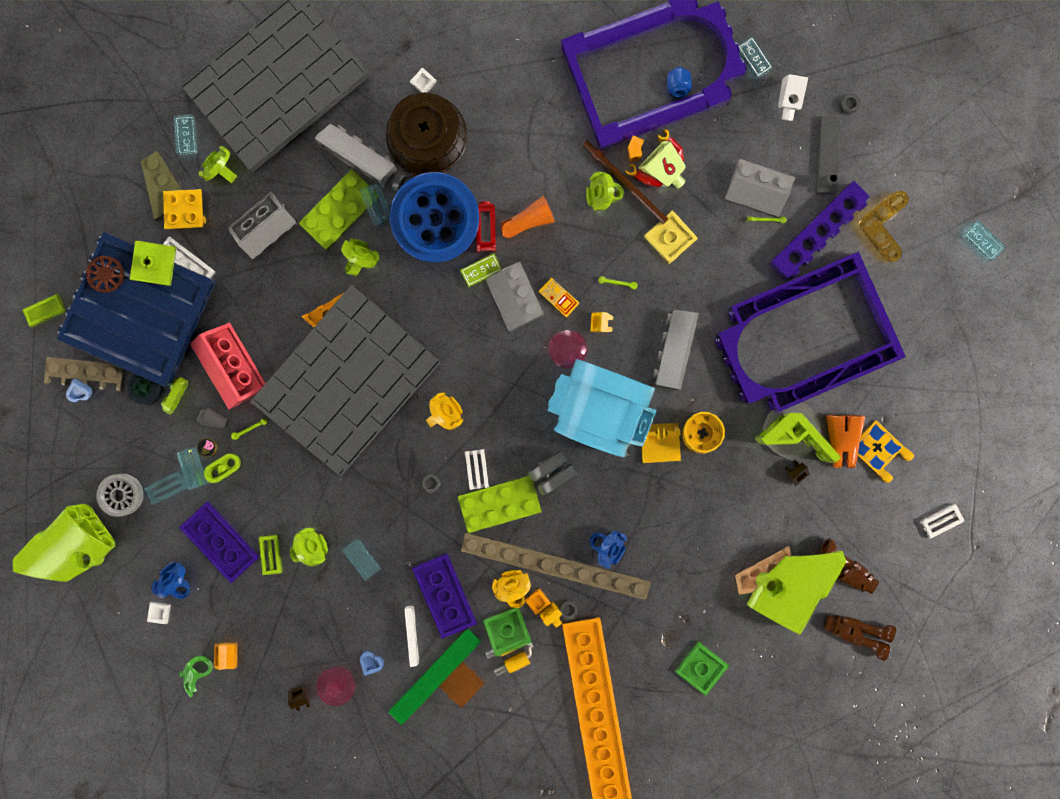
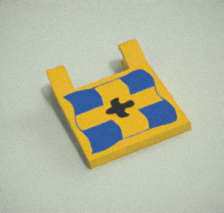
(878, 448)

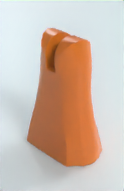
(533, 216)
(845, 437)

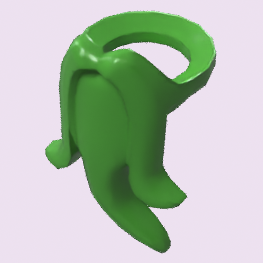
(190, 675)

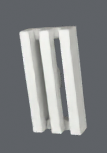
(474, 453)
(927, 528)

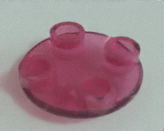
(568, 347)

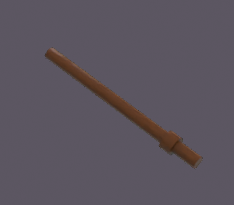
(599, 156)

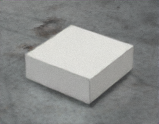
(423, 81)
(158, 612)

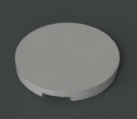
(793, 450)

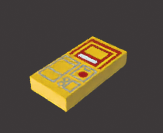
(558, 297)

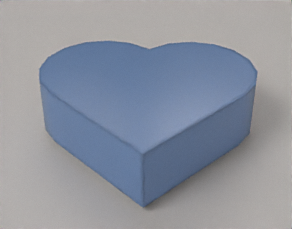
(78, 391)
(370, 663)

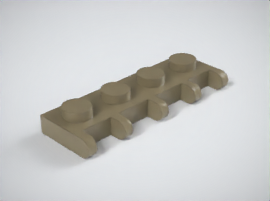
(83, 371)

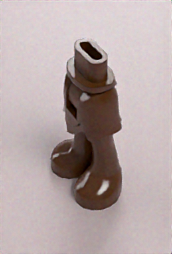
(853, 573)
(851, 630)

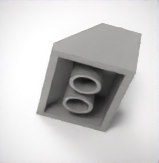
(759, 188)
(261, 225)
(514, 296)

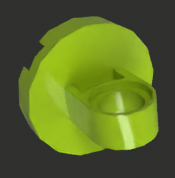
(215, 164)
(601, 191)
(358, 256)
(308, 547)

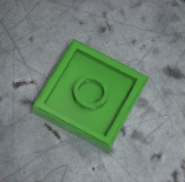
(507, 631)
(702, 668)

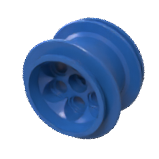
(459, 199)

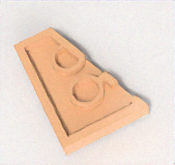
(747, 578)

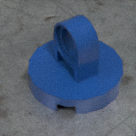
(611, 549)
(171, 578)

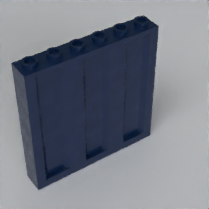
(140, 323)

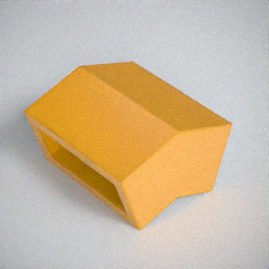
(634, 149)
(225, 656)

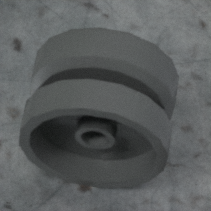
(552, 472)

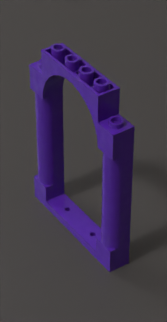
(636, 25)
(792, 395)

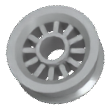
(103, 500)

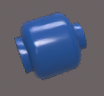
(679, 82)

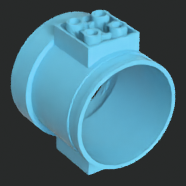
(602, 408)

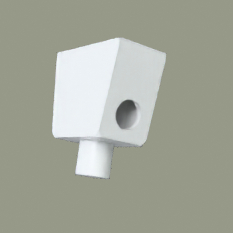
(793, 87)

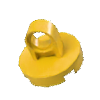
(444, 412)
(512, 587)

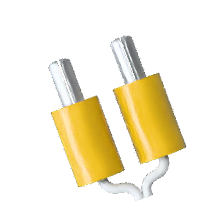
(513, 663)

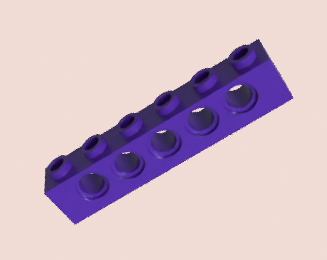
(852, 193)

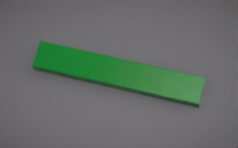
(434, 676)

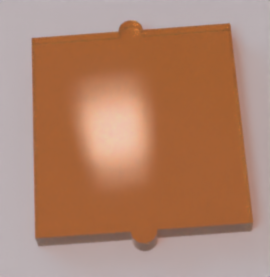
(462, 684)

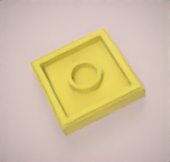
(670, 238)

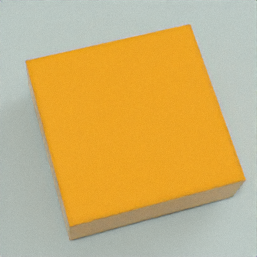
(537, 601)

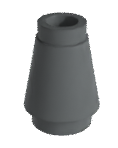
(210, 418)

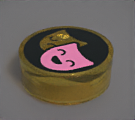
(207, 447)

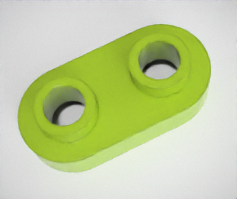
(171, 401)
(223, 468)

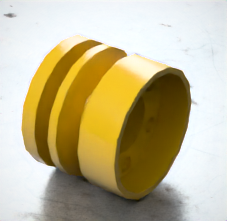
(713, 427)

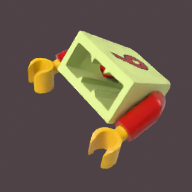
(662, 165)

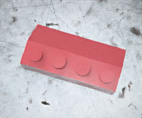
(228, 365)

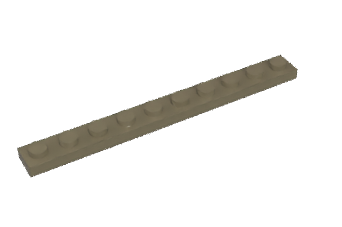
(555, 566)

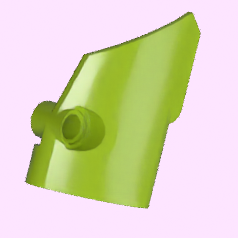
(66, 547)
(796, 588)

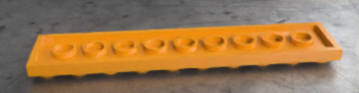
(596, 709)

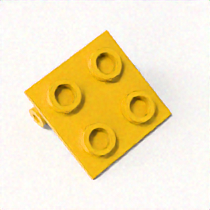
(183, 209)
(662, 443)

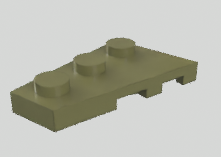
(158, 179)

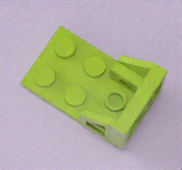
(782, 432)

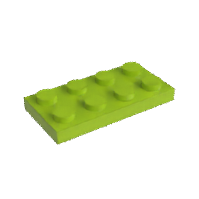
(337, 210)
(499, 504)

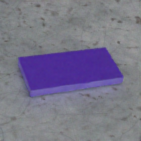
(219, 542)
(444, 595)

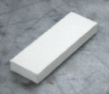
(188, 260)
(411, 635)

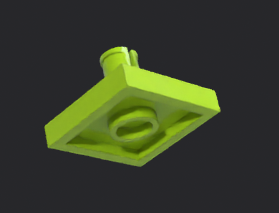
(153, 263)

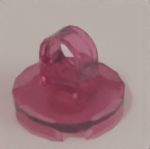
(335, 686)

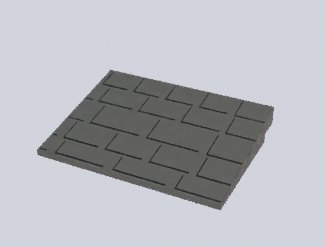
(275, 81)
(346, 380)

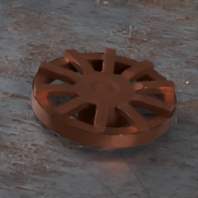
(105, 274)

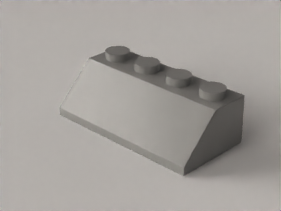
(356, 154)
(675, 350)

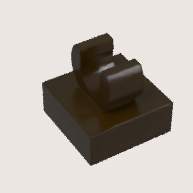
(799, 473)
(298, 697)

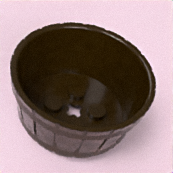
(427, 150)

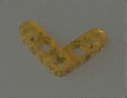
(877, 227)

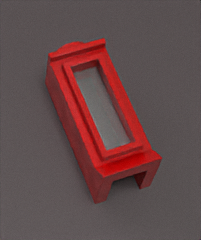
(487, 227)

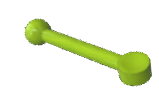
(782, 219)
(633, 285)
(235, 435)

